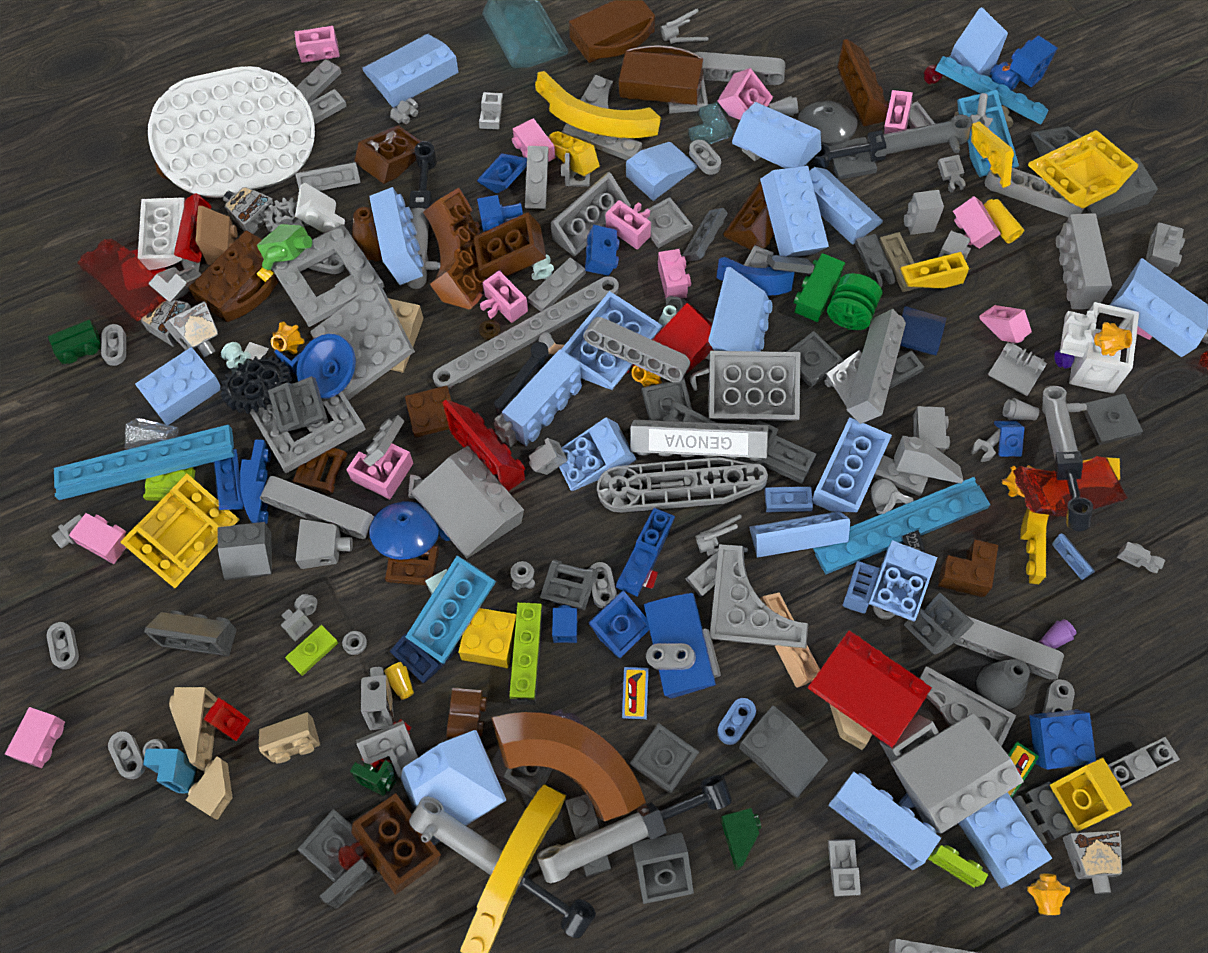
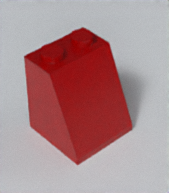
(687, 334)

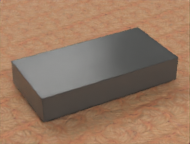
(790, 264)

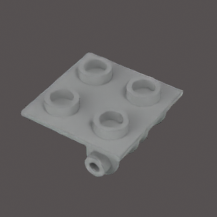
(1017, 368)
(843, 376)

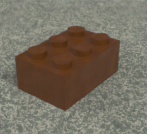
(510, 246)
(394, 844)

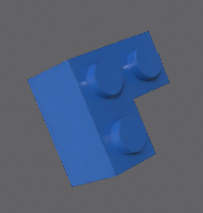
(1033, 60)

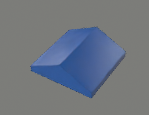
(502, 172)
(620, 624)

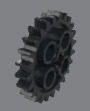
(250, 383)

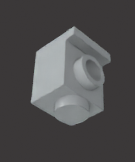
(547, 457)

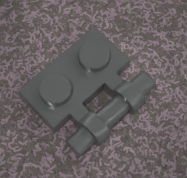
(1048, 810)

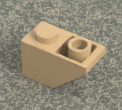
(850, 730)
(213, 790)

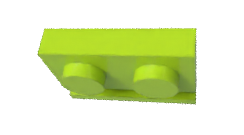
(159, 486)
(967, 871)

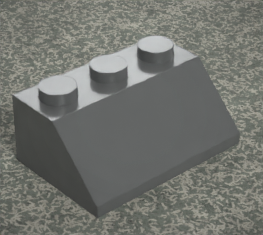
(192, 633)

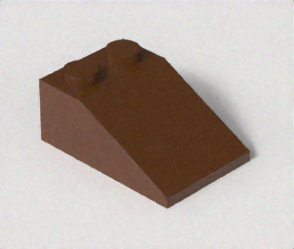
(387, 153)

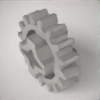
(282, 214)

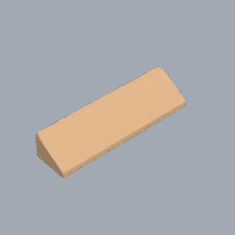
(797, 661)

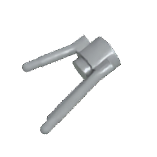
(671, 30)
(707, 539)

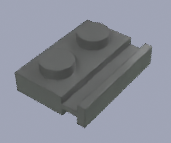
(788, 459)

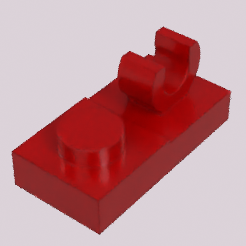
(227, 719)

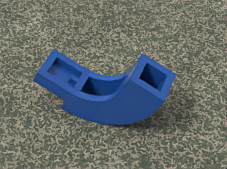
(769, 280)

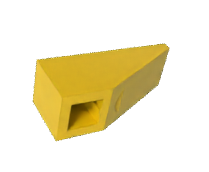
(582, 154)

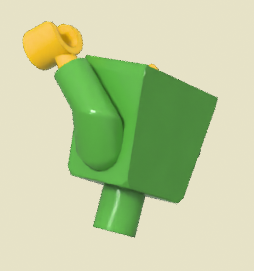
(281, 245)

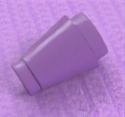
(1059, 634)

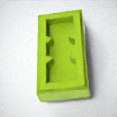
(311, 650)

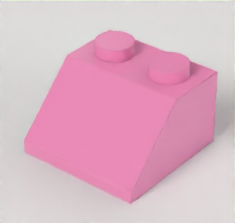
(743, 92)

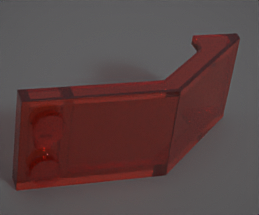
(123, 277)
(1051, 496)

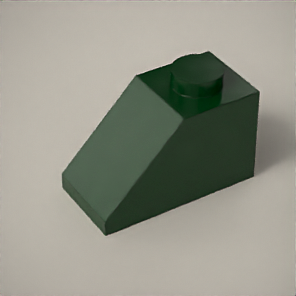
(740, 833)

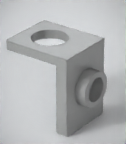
(569, 174)

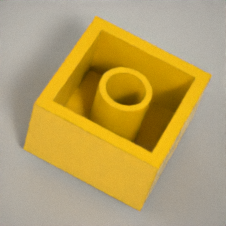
(489, 638)
(1090, 794)

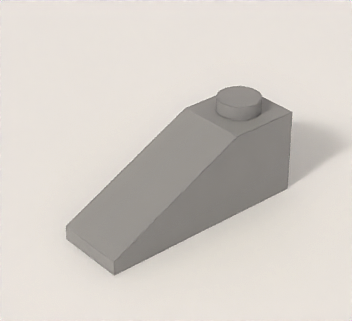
(923, 459)

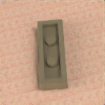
(897, 256)

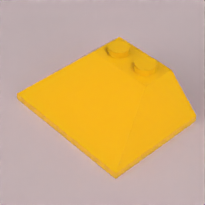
(1085, 169)
(179, 531)

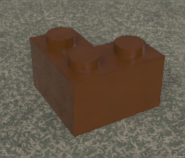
(971, 574)

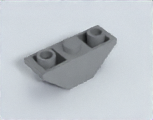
(1143, 762)

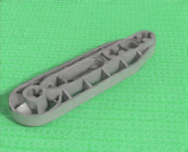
(695, 484)

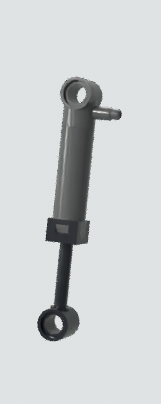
(879, 144)

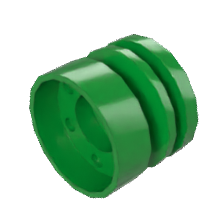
(854, 301)

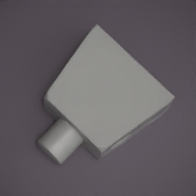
(320, 544)

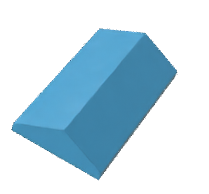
(450, 609)

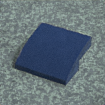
(922, 330)
(418, 660)

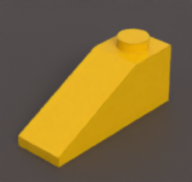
(936, 272)

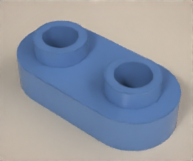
(735, 721)

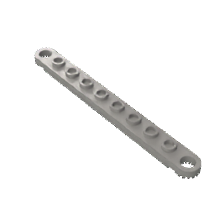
(524, 333)

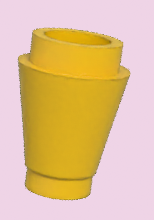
(399, 680)

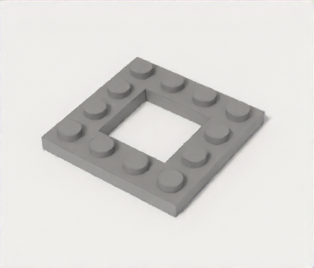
(314, 308)
(293, 454)

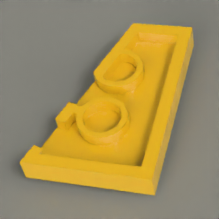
(995, 150)

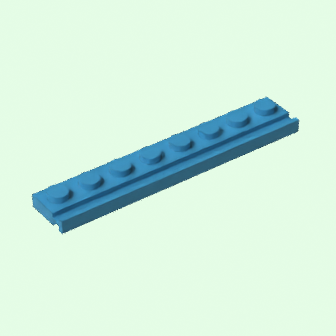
(143, 462)
(922, 515)

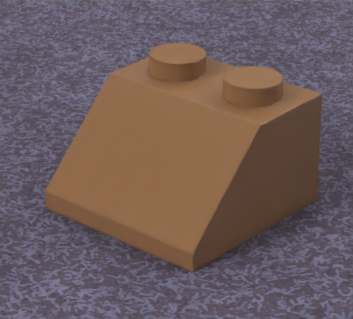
(214, 233)

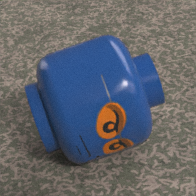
(1004, 75)

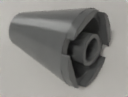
(1004, 683)

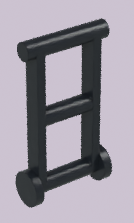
(535, 363)

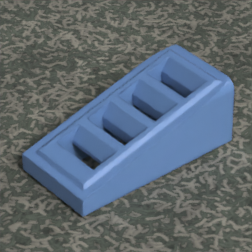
(856, 600)

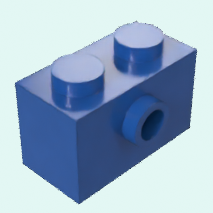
(601, 250)

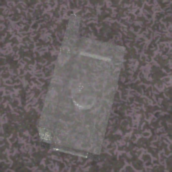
(145, 432)

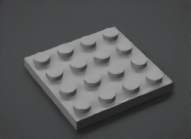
(373, 333)

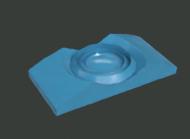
(969, 106)

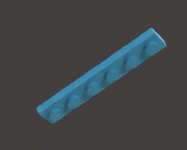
(983, 83)

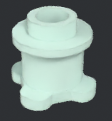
(542, 269)
(233, 354)

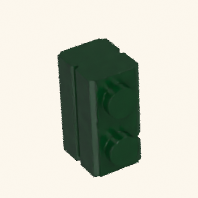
(75, 342)

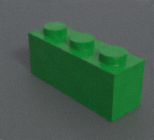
(818, 287)

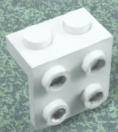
(317, 209)

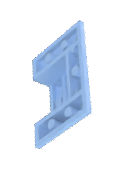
(457, 777)

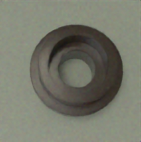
(489, 334)

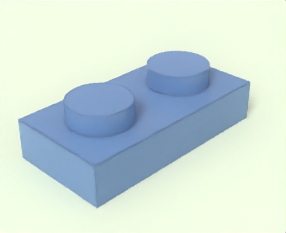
(788, 499)

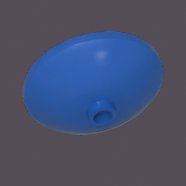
(320, 360)
(403, 538)

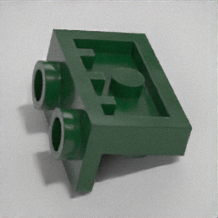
(377, 782)

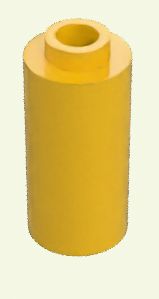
(1004, 221)

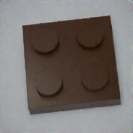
(427, 411)

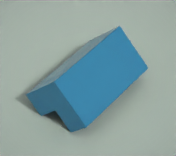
(172, 768)

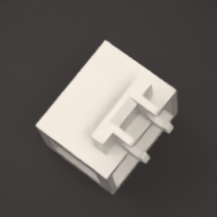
(1089, 365)

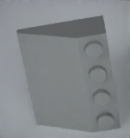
(754, 386)
(468, 502)
(956, 773)

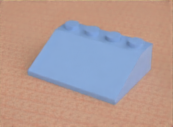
(412, 69)
(1164, 308)
(740, 315)
(597, 364)

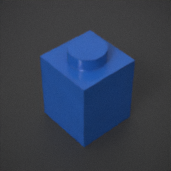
(564, 624)

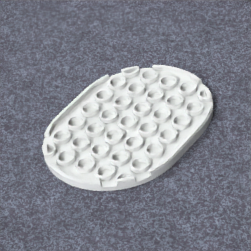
(231, 131)

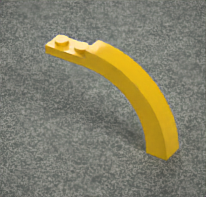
(593, 118)
(1034, 531)
(511, 868)

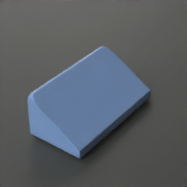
(1072, 556)

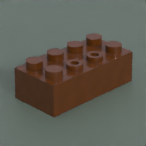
(612, 29)
(661, 75)
(232, 280)

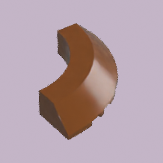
(459, 276)
(576, 752)

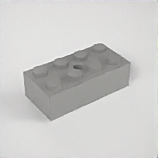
(1083, 261)

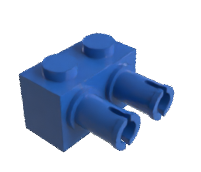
(494, 214)

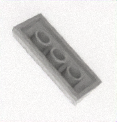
(590, 209)

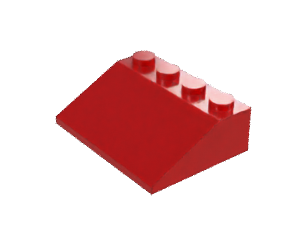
(471, 432)
(870, 688)

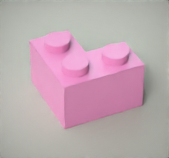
(384, 474)

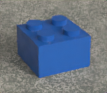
(1062, 739)

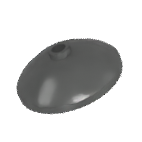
(832, 118)

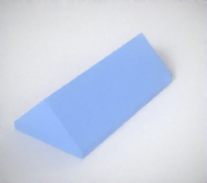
(800, 533)

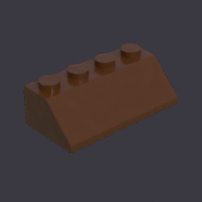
(862, 84)
(752, 222)

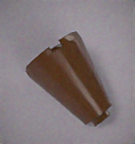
(365, 233)

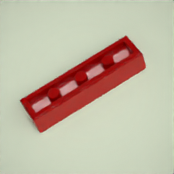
(186, 240)

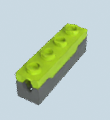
(526, 654)

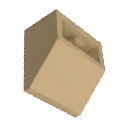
(288, 738)

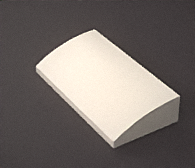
(159, 231)

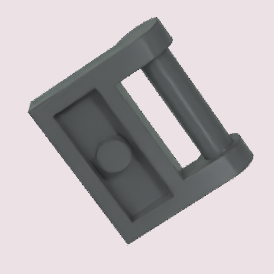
(565, 591)

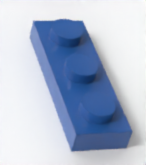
(228, 483)

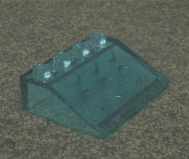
(524, 32)

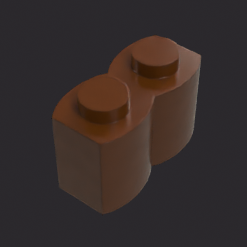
(466, 712)

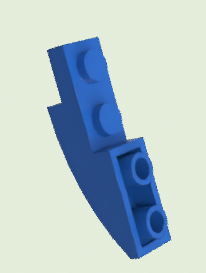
(252, 482)
(645, 552)

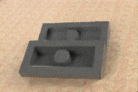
(297, 404)
(939, 624)

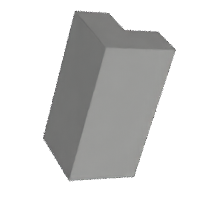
(174, 284)

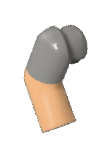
(552, 346)

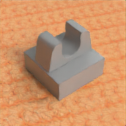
(296, 623)

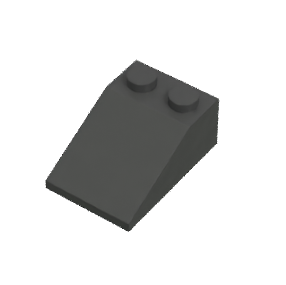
(1052, 139)
(1134, 193)
(783, 751)

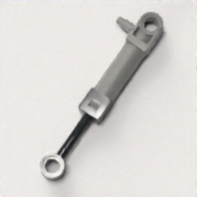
(419, 202)

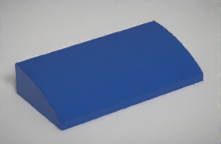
(678, 622)

